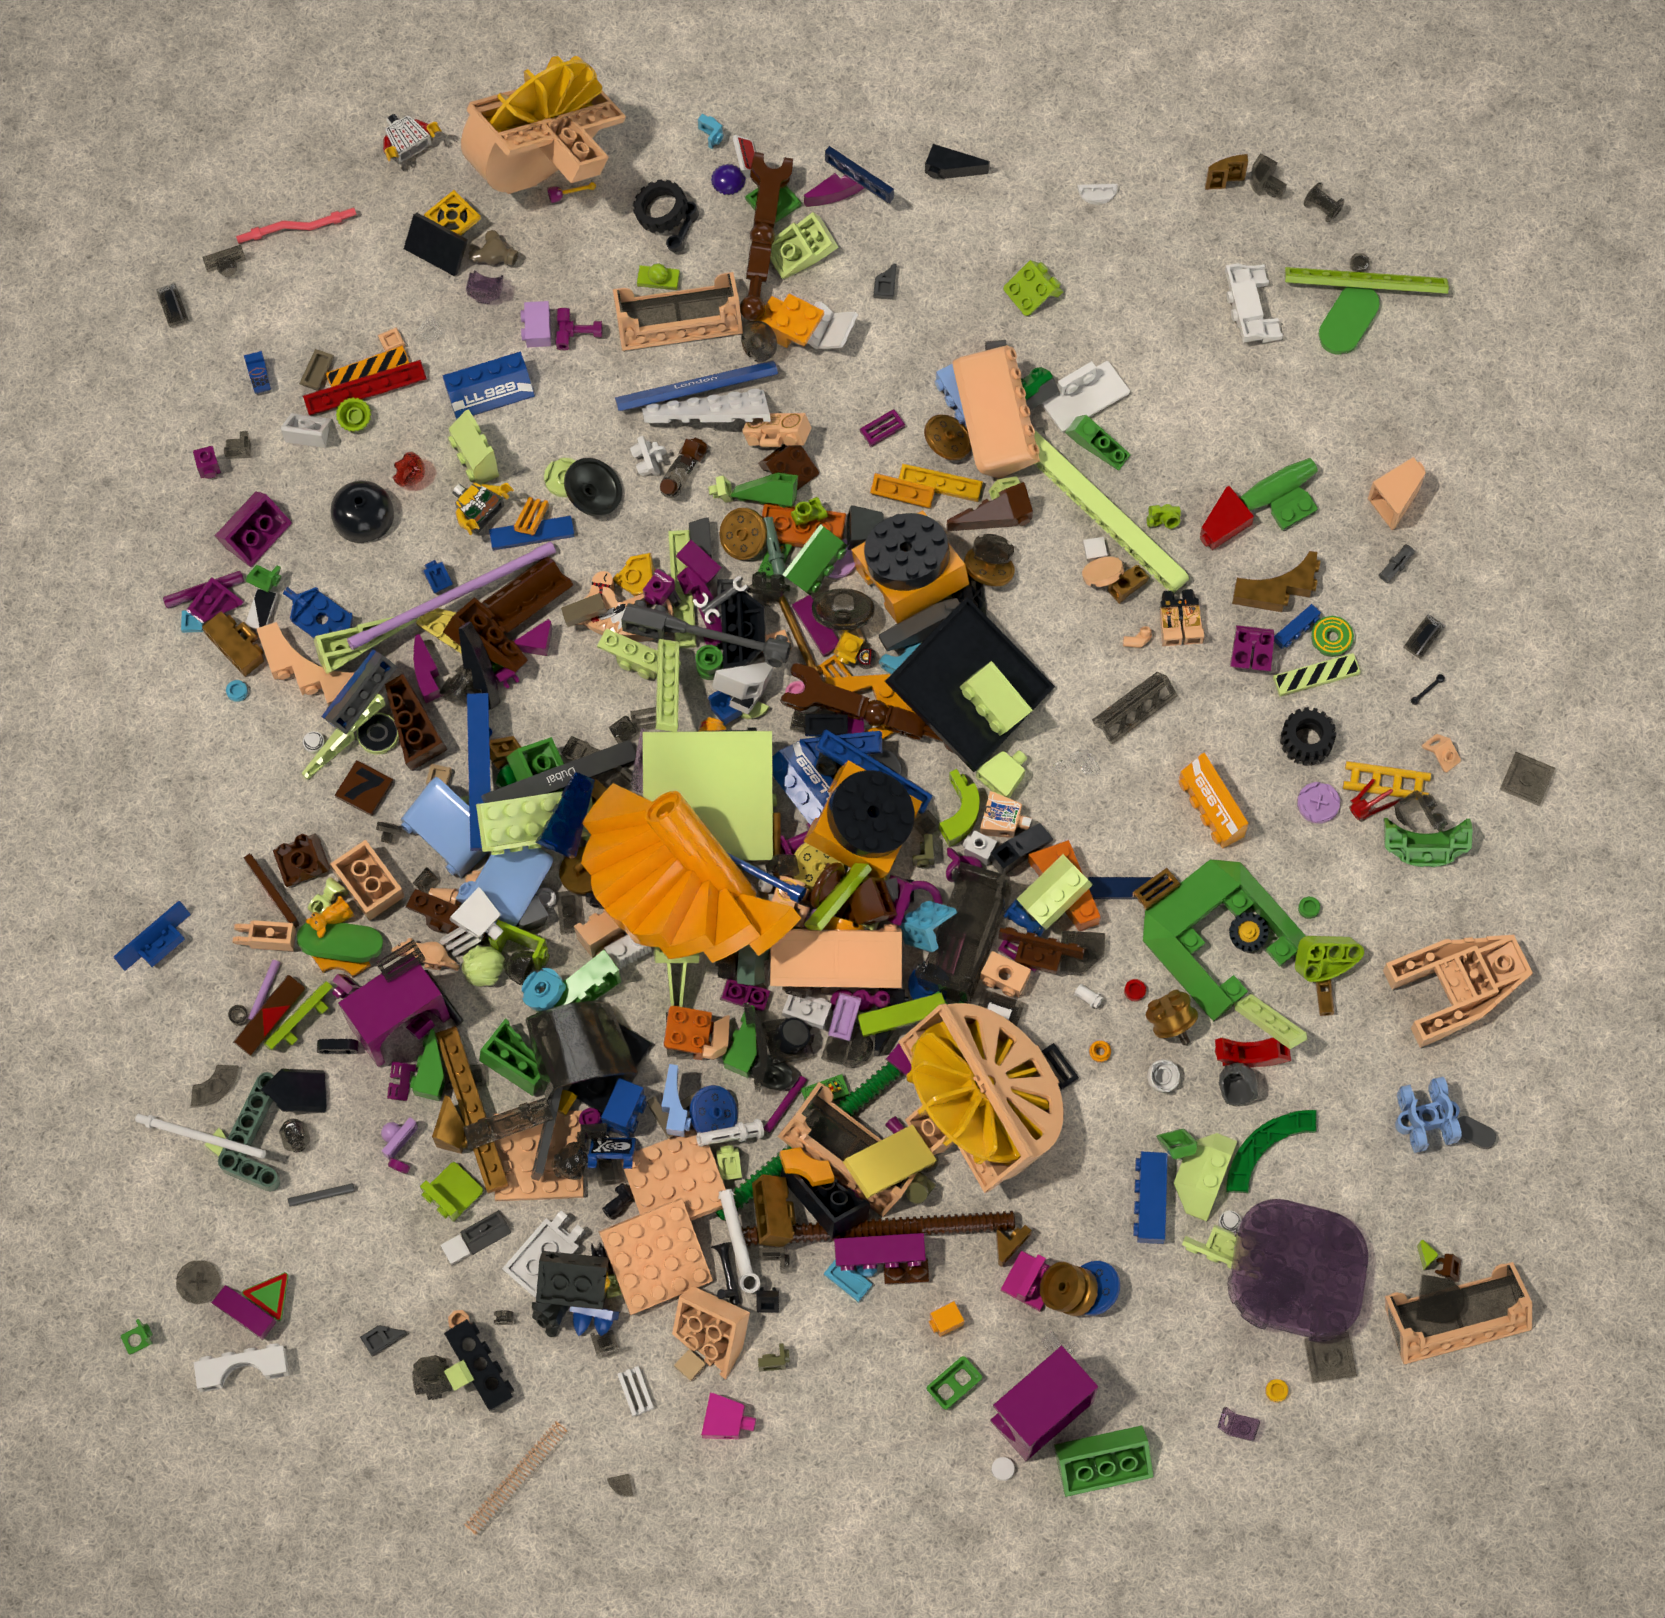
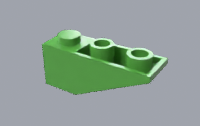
(1097, 441)
(774, 489)
(743, 1052)
(430, 1076)

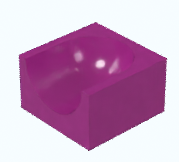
(383, 1006)
(1044, 1403)

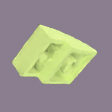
(801, 245)

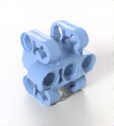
(1446, 1122)

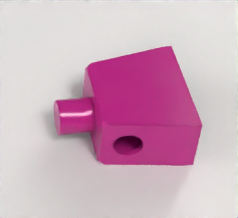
(725, 1419)

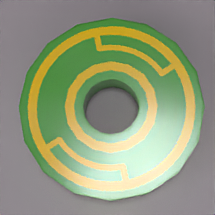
(1336, 625)

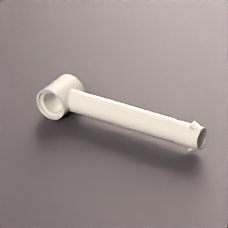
(737, 1240)

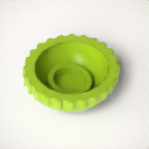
(353, 414)

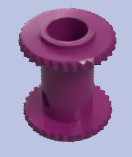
(791, 845)

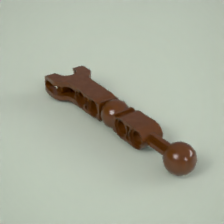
(762, 234)
(854, 705)

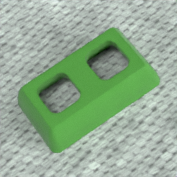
(1179, 1136)
(947, 1377)

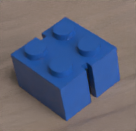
(624, 1107)

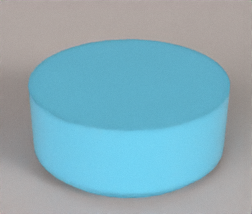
(236, 691)

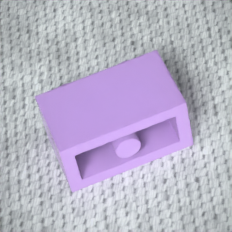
(537, 324)

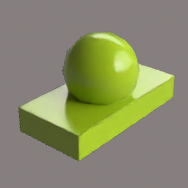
(658, 277)

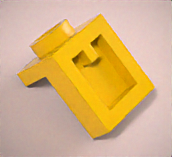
(848, 647)

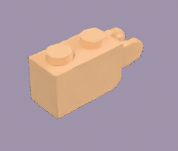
(267, 935)

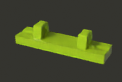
(284, 1032)

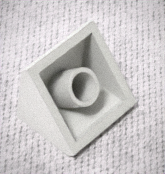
(306, 430)

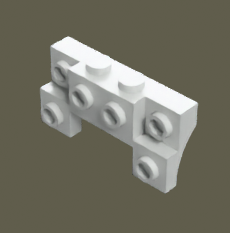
(1246, 305)

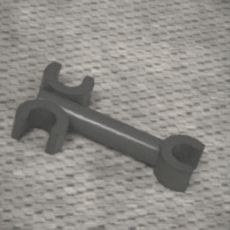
(708, 606)

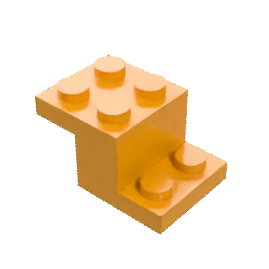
(791, 319)

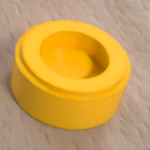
(1276, 1390)

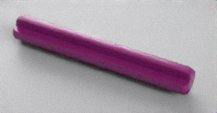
(190, 593)

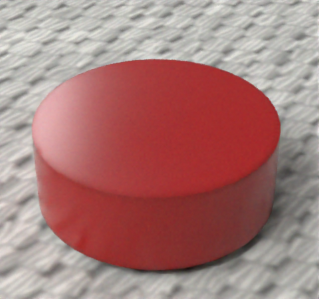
(1135, 990)

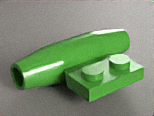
(1283, 492)

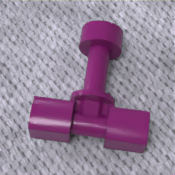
(567, 329)

